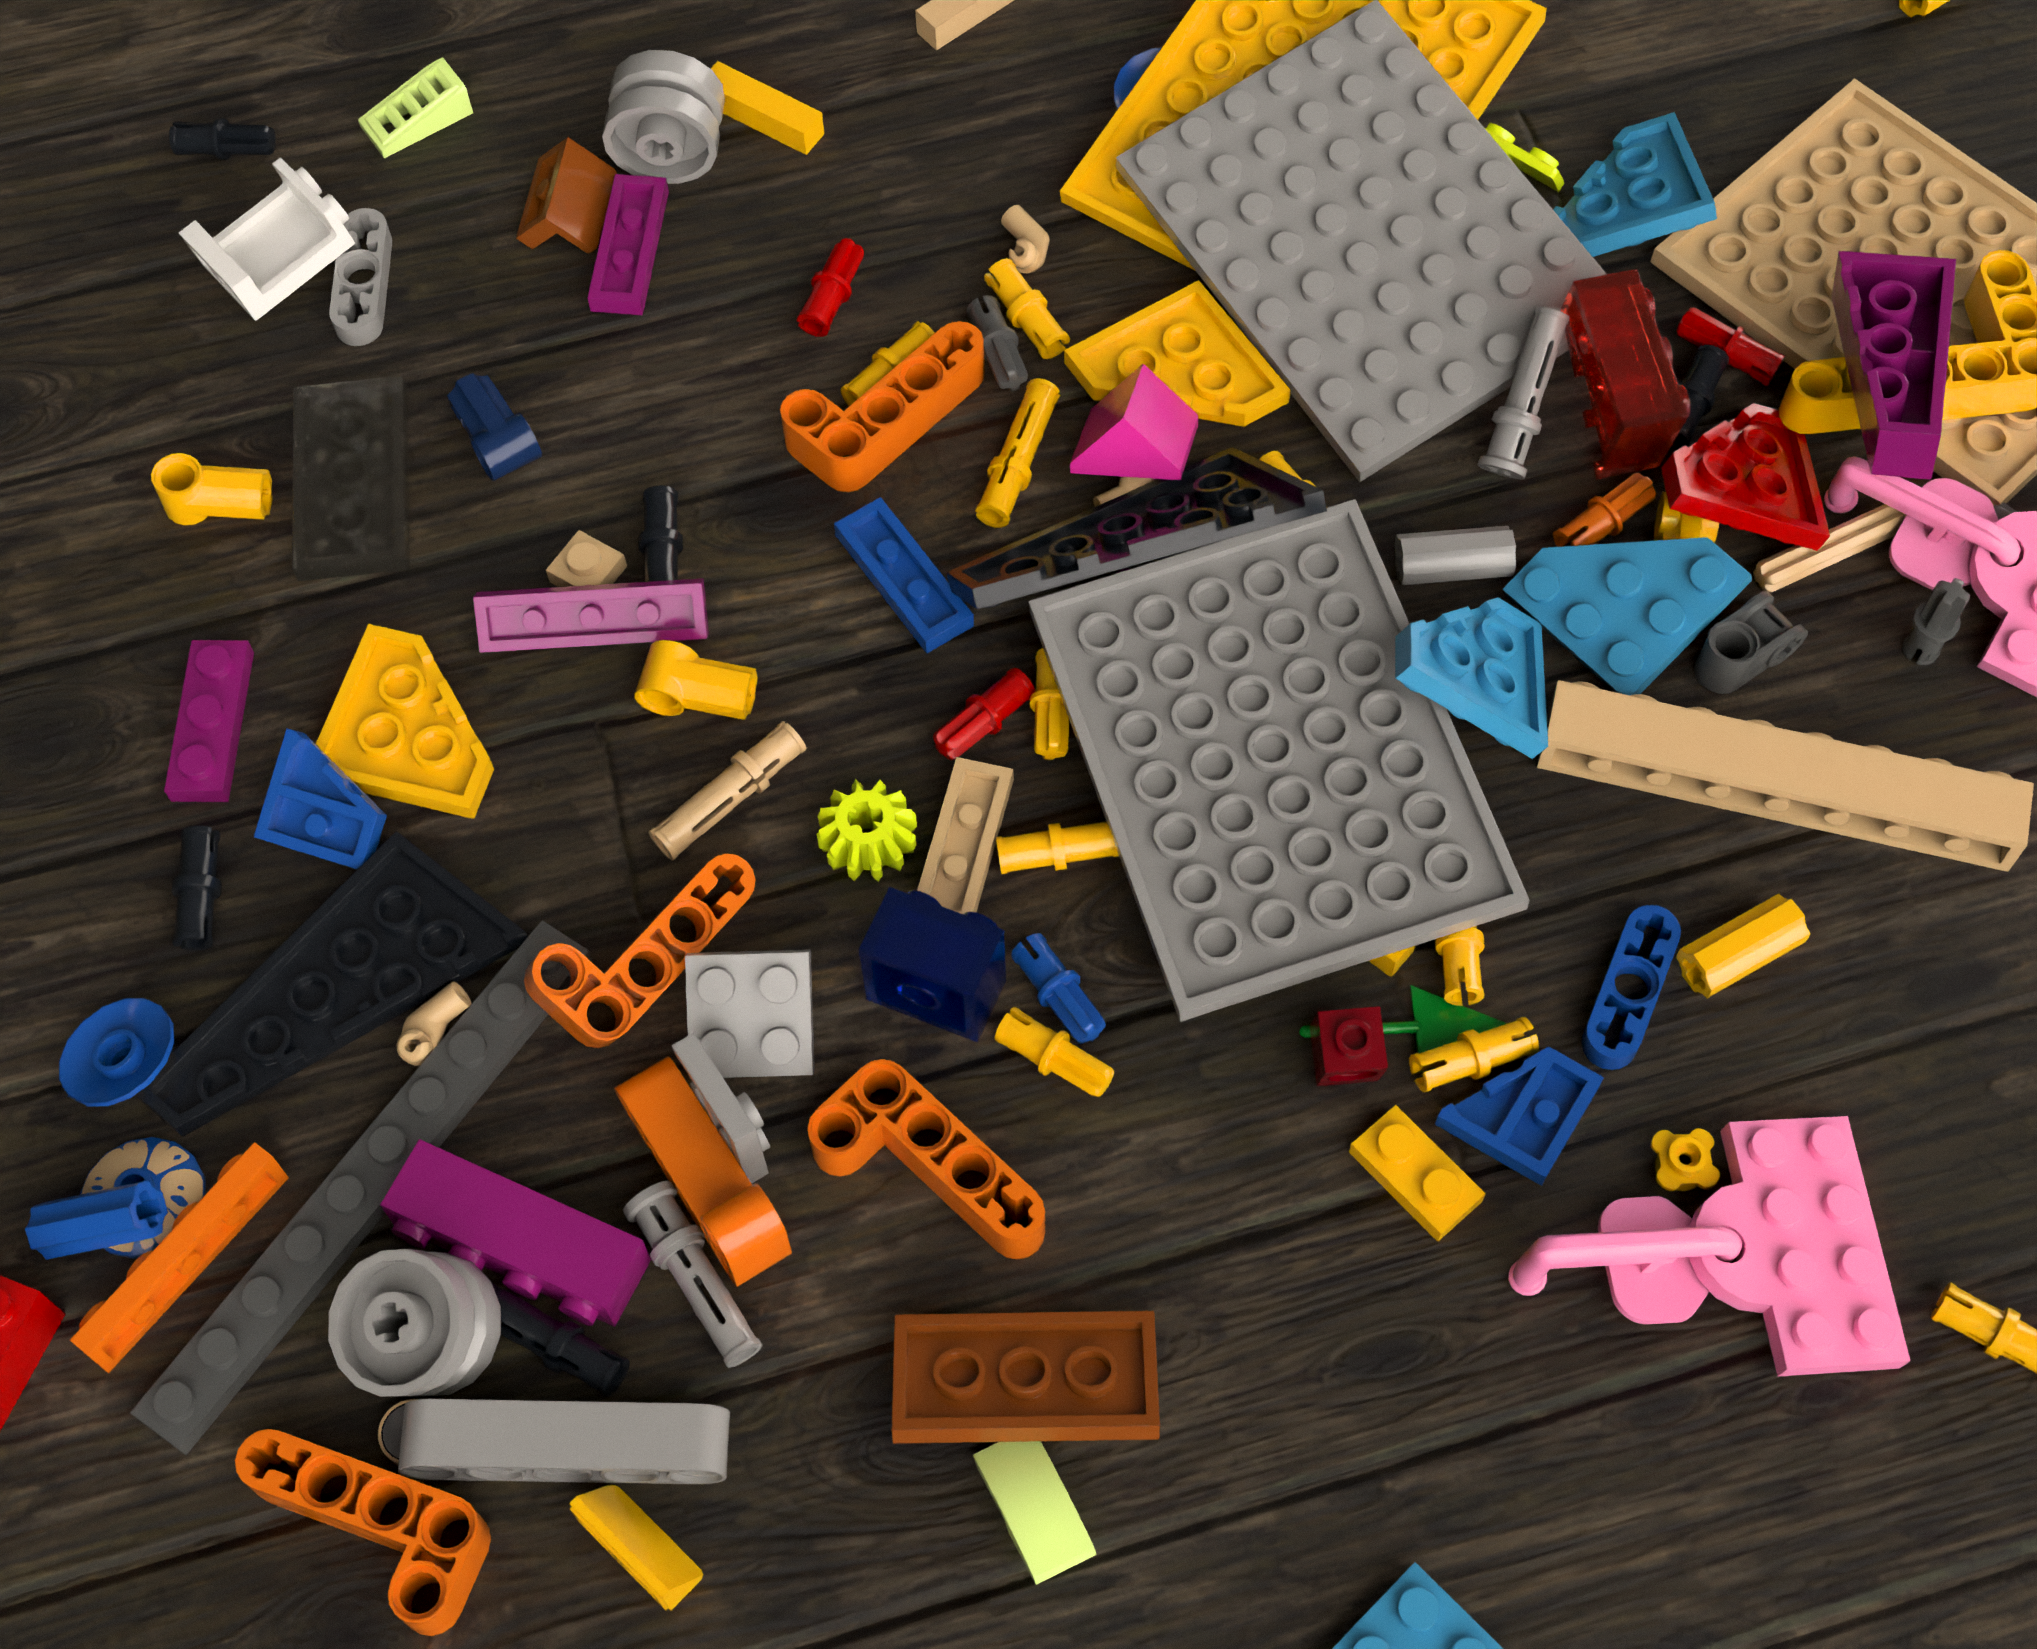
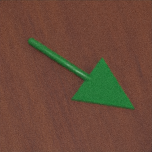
(1434, 1021)

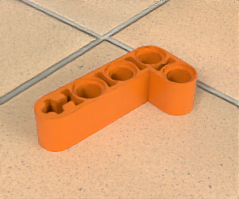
(908, 398)
(654, 945)
(935, 1165)
(708, 1179)
(360, 1511)

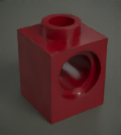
(1348, 1046)

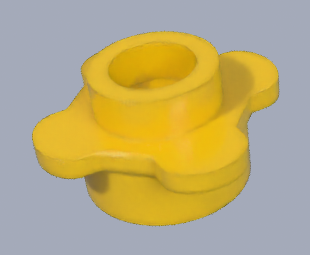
(1675, 1175)

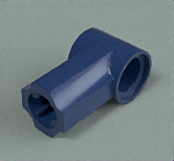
(497, 435)

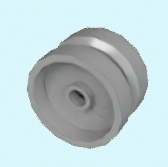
(664, 116)
(414, 1323)

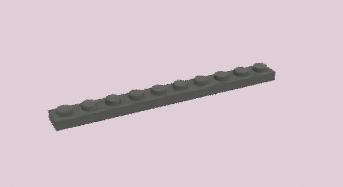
(348, 1201)

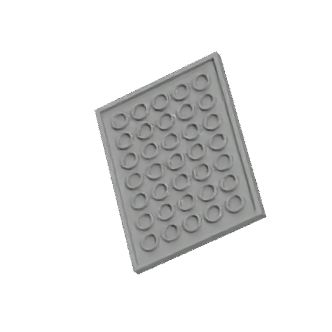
(1362, 235)
(1268, 764)

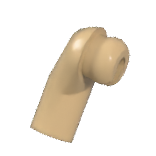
(428, 1023)

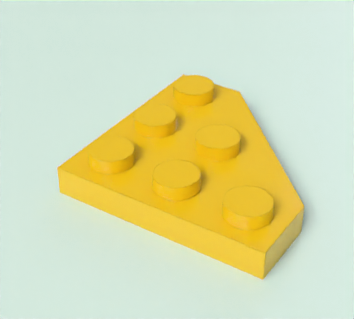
(1190, 349)
(403, 728)

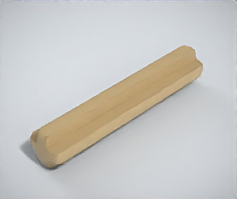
(1843, 542)

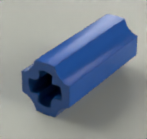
(96, 1220)

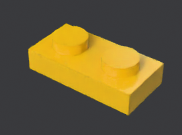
(1417, 1173)

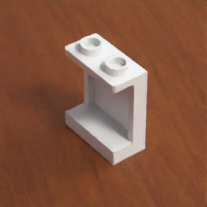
(274, 242)

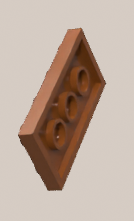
(1025, 1377)

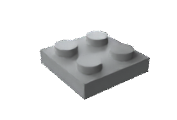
(752, 1011)

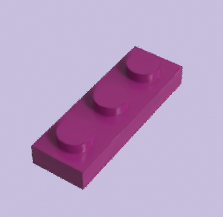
(628, 244)
(209, 721)

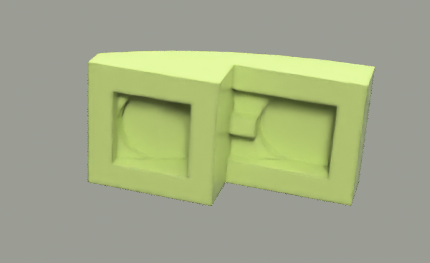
(1035, 1507)

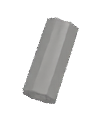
(1455, 555)

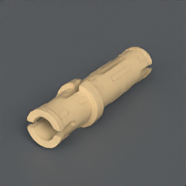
(745, 775)

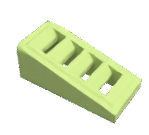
(433, 85)

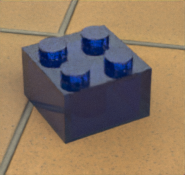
(933, 962)

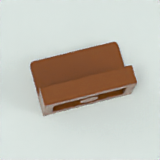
(567, 197)

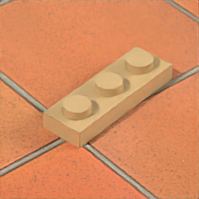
(966, 834)

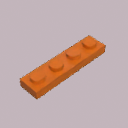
(166, 1272)

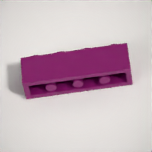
(516, 1234)

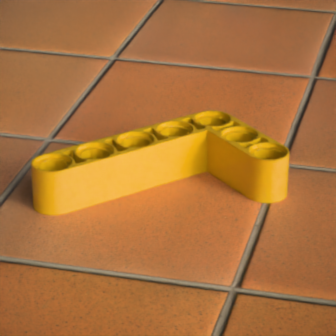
(1981, 377)

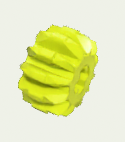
(864, 809)

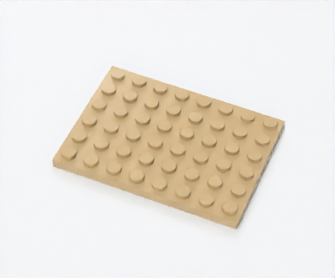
(1865, 183)

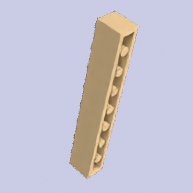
(1788, 775)

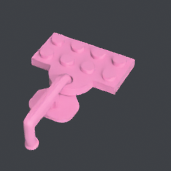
(1957, 535)
(1798, 1241)

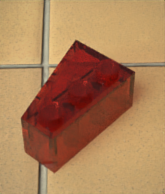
(1626, 372)

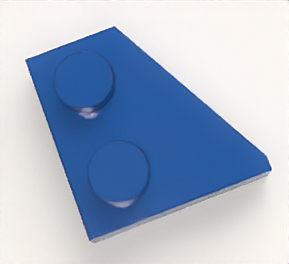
(318, 807)
(1525, 1113)

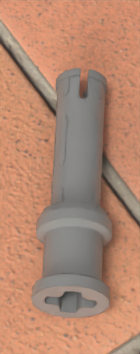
(1518, 418)
(671, 1252)

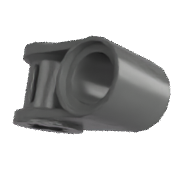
(1752, 639)

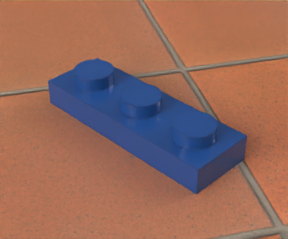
(904, 575)

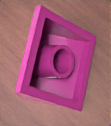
(1137, 431)

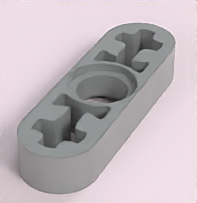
(370, 294)

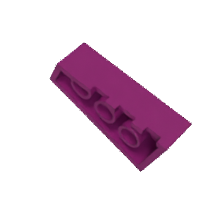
(1896, 348)

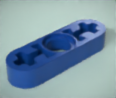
(1611, 1002)

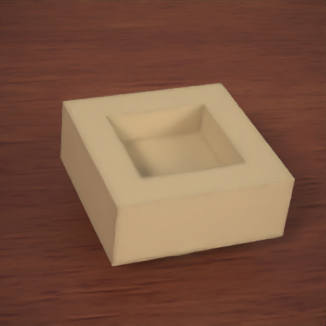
(586, 563)

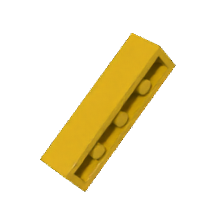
(769, 110)

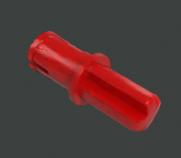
(830, 288)
(1743, 351)
(983, 714)

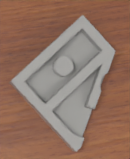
(732, 1116)

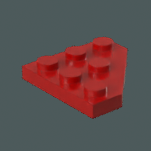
(1750, 478)

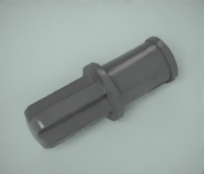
(999, 343)
(1936, 621)

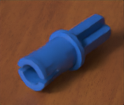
(1059, 989)

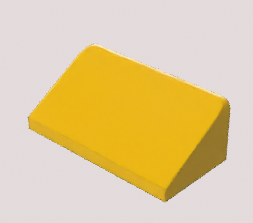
(637, 1544)

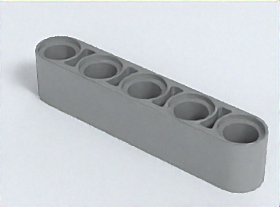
(564, 1441)

